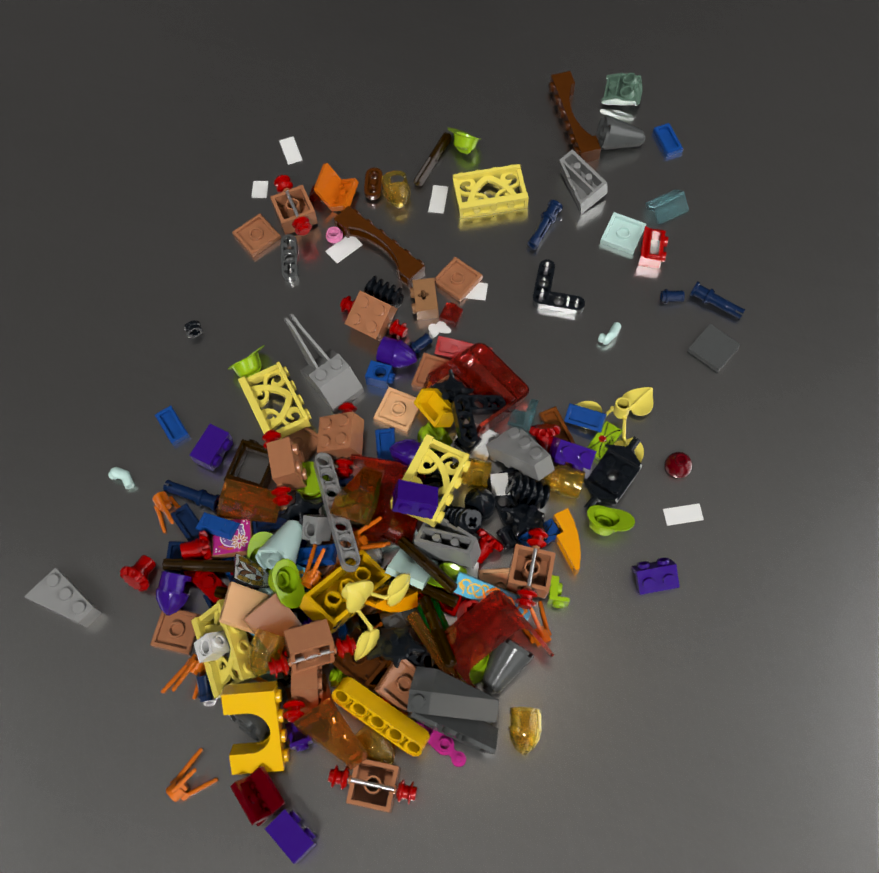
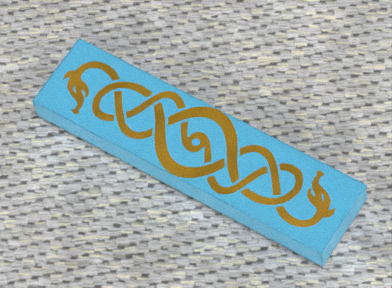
(477, 589)

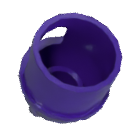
(395, 353)
(405, 451)
(171, 593)

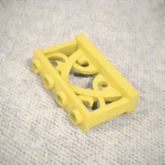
(496, 176)
(252, 392)
(425, 455)
(221, 670)

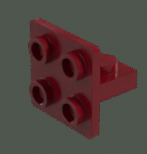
(257, 796)

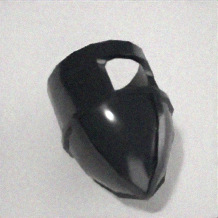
(482, 501)

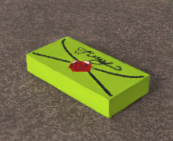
(608, 437)

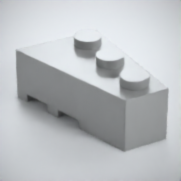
(582, 180)
(521, 452)
(448, 544)
(63, 597)

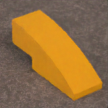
(568, 539)
(408, 602)

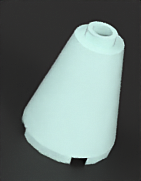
(281, 545)

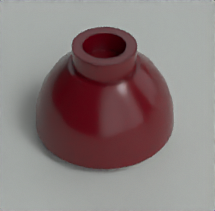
(678, 465)

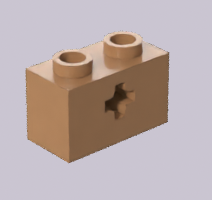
(427, 307)

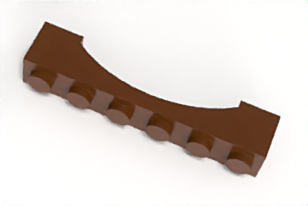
(584, 144)
(354, 225)

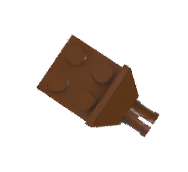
(363, 670)

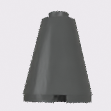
(618, 134)
(504, 665)
(252, 724)

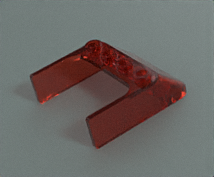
(487, 375)
(393, 524)
(484, 630)

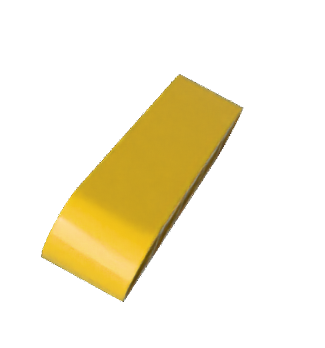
(381, 716)

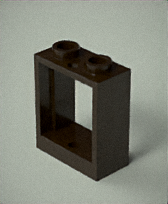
(239, 458)

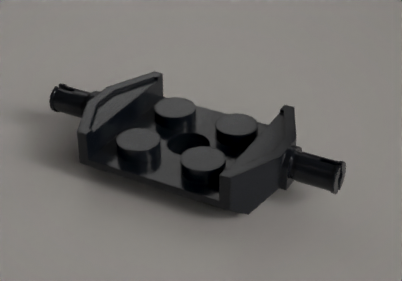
(619, 460)

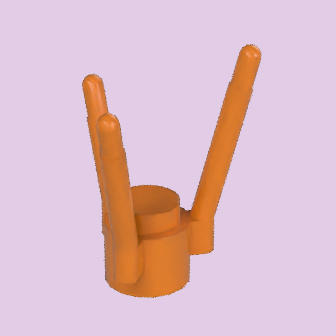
(163, 504)
(362, 541)
(313, 577)
(543, 632)
(191, 666)
(178, 786)

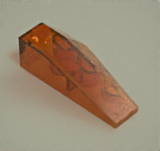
(359, 497)

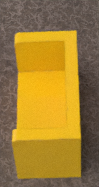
(434, 407)

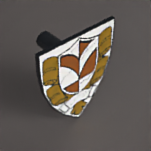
(249, 573)

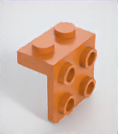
(333, 190)

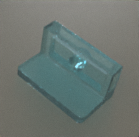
(668, 205)
(524, 419)

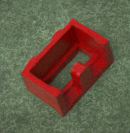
(652, 260)

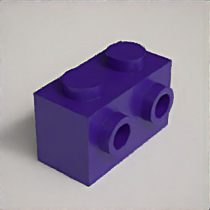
(211, 447)
(569, 452)
(415, 499)
(291, 835)

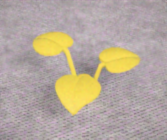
(638, 401)
(357, 595)

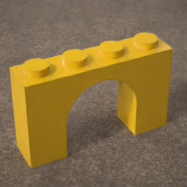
(264, 701)

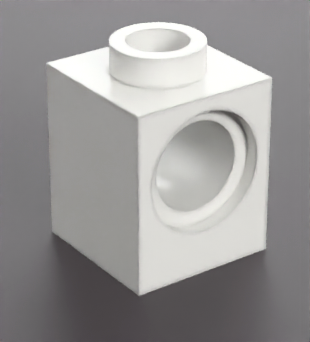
(211, 646)

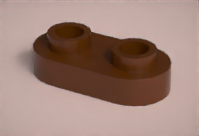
(373, 185)

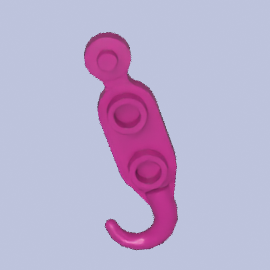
(445, 746)

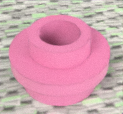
(334, 235)

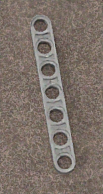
(338, 535)

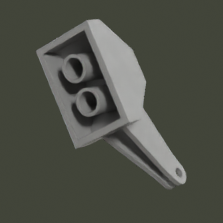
(327, 374)

